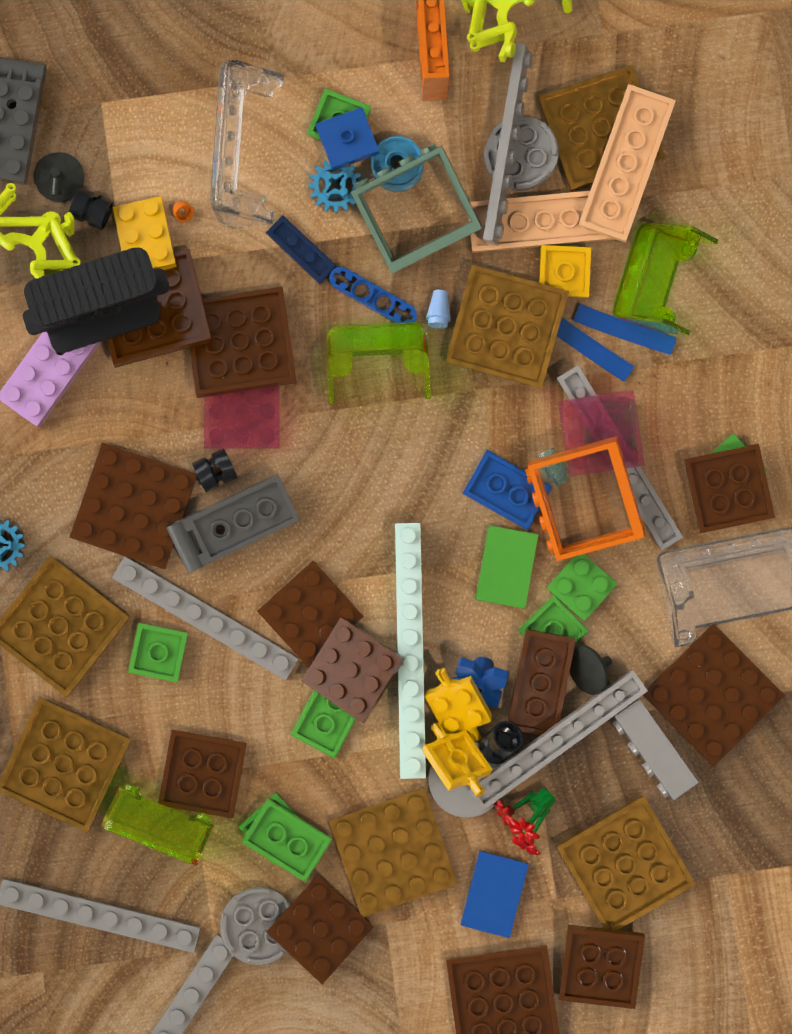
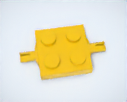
(458, 705)
(457, 760)

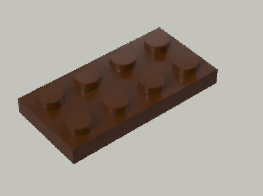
(541, 681)

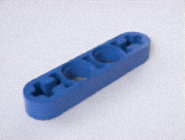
(374, 294)

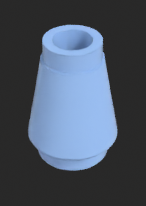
(439, 312)

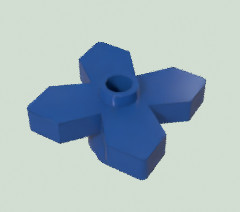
(486, 677)

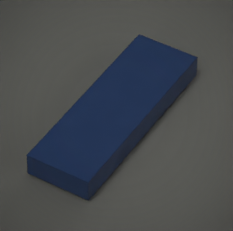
(301, 249)

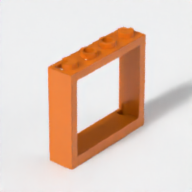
(433, 49)
(548, 521)

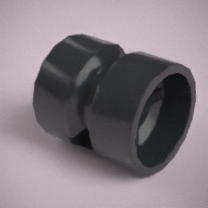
(91, 208)
(206, 474)
(501, 742)

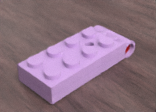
(43, 379)

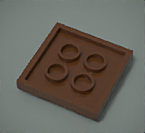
(729, 488)
(308, 612)
(353, 670)
(202, 773)
(319, 929)
(601, 966)

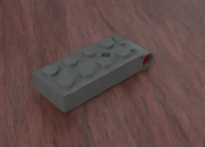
(24, 85)
(246, 519)

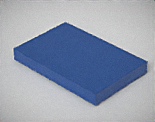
(503, 490)
(494, 894)

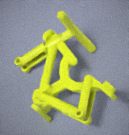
(504, 31)
(48, 223)

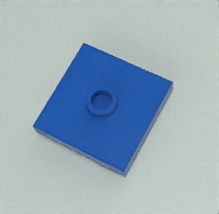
(347, 139)

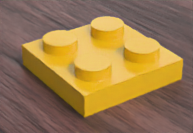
(566, 269)

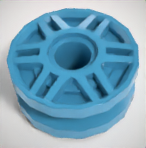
(397, 148)

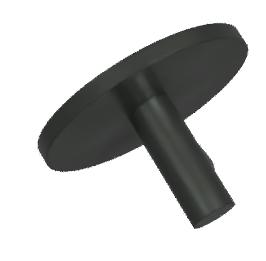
(59, 177)
(589, 670)

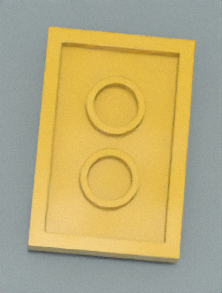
(146, 226)

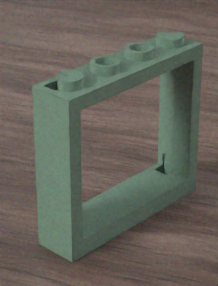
(434, 245)

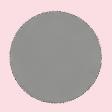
(535, 153)
(458, 800)
(246, 922)

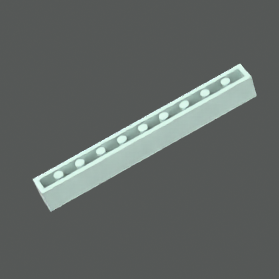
(411, 648)

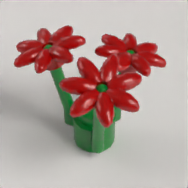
(540, 805)

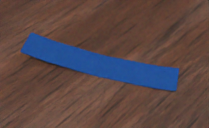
(624, 330)
(594, 350)

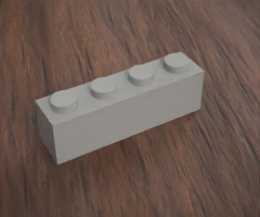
(655, 750)

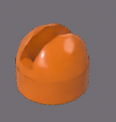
(189, 211)

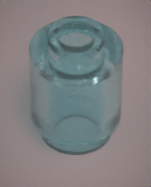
(554, 473)

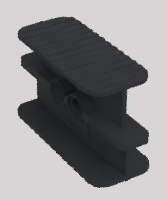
(95, 300)

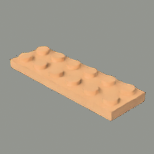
(626, 163)
(537, 222)

